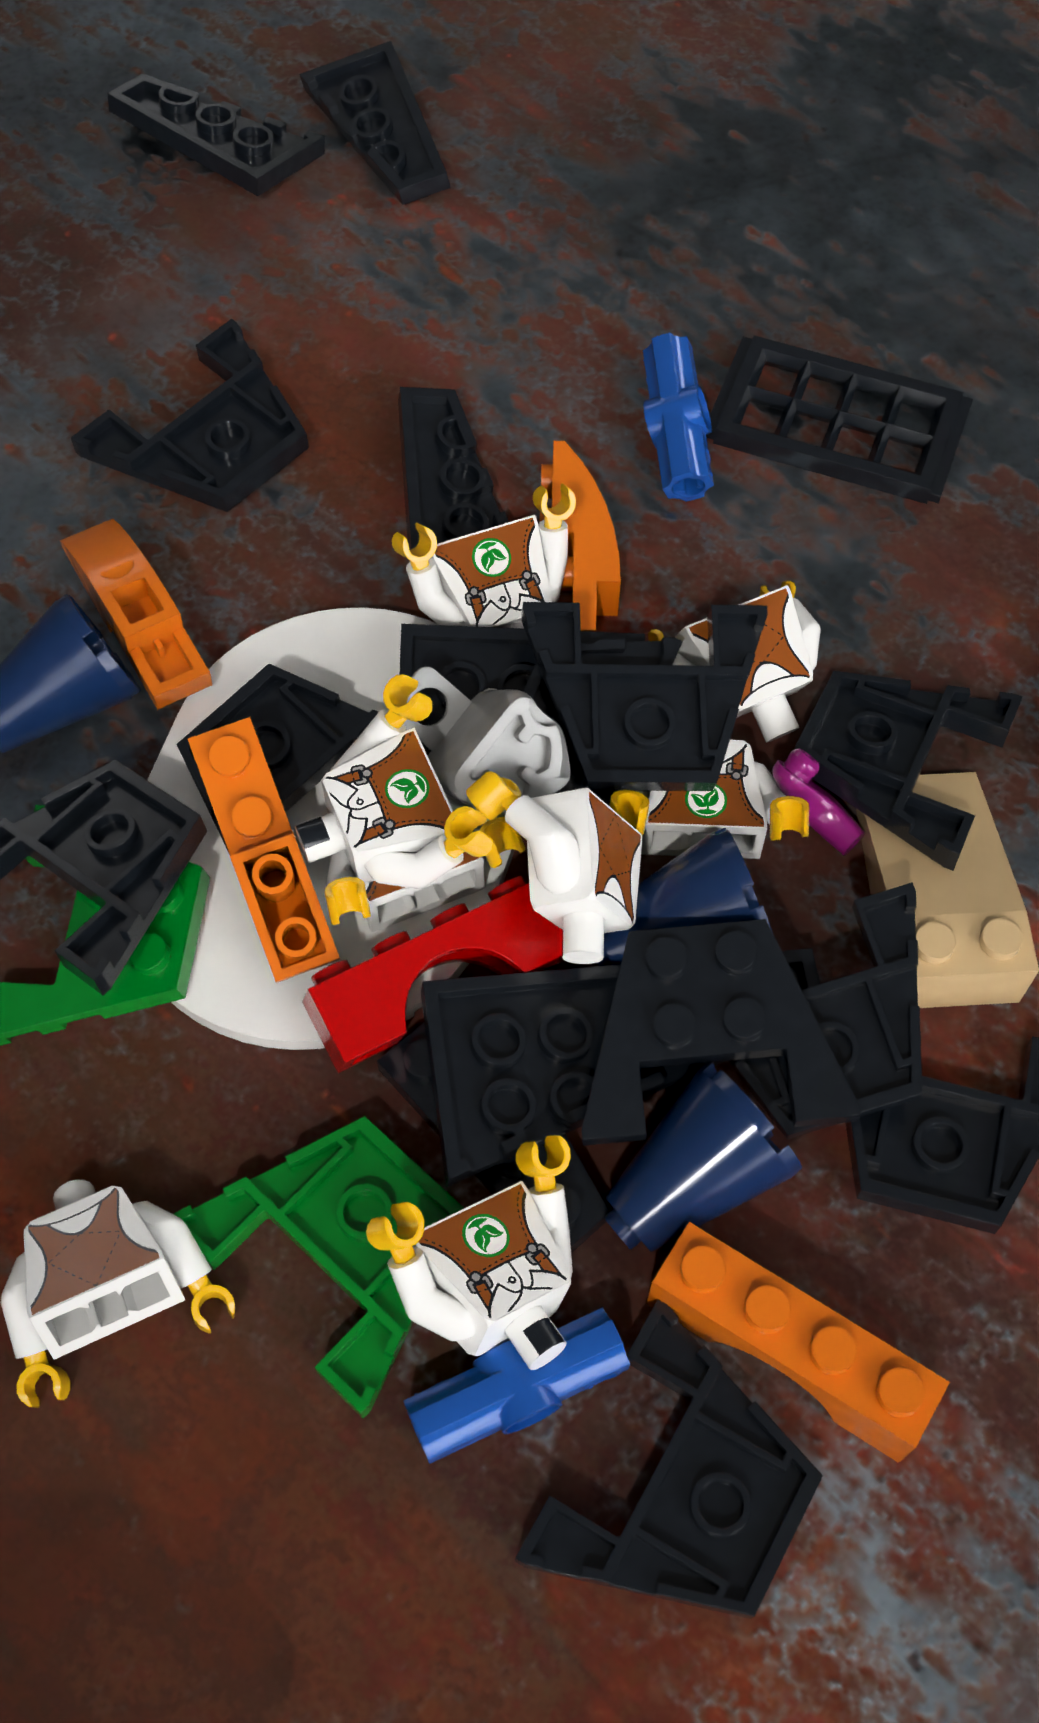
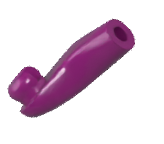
(825, 812)

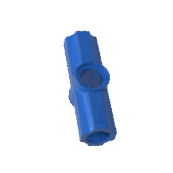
(677, 417)
(507, 1394)

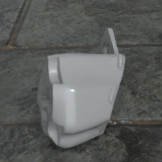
(492, 733)

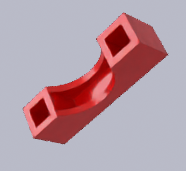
(364, 1006)

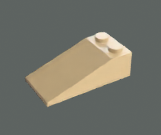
(967, 920)

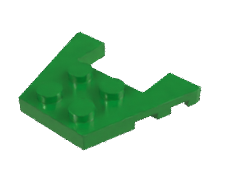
(152, 976)
(324, 1206)

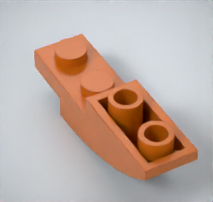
(592, 545)
(138, 612)
(263, 850)

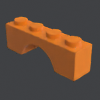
(847, 1369)

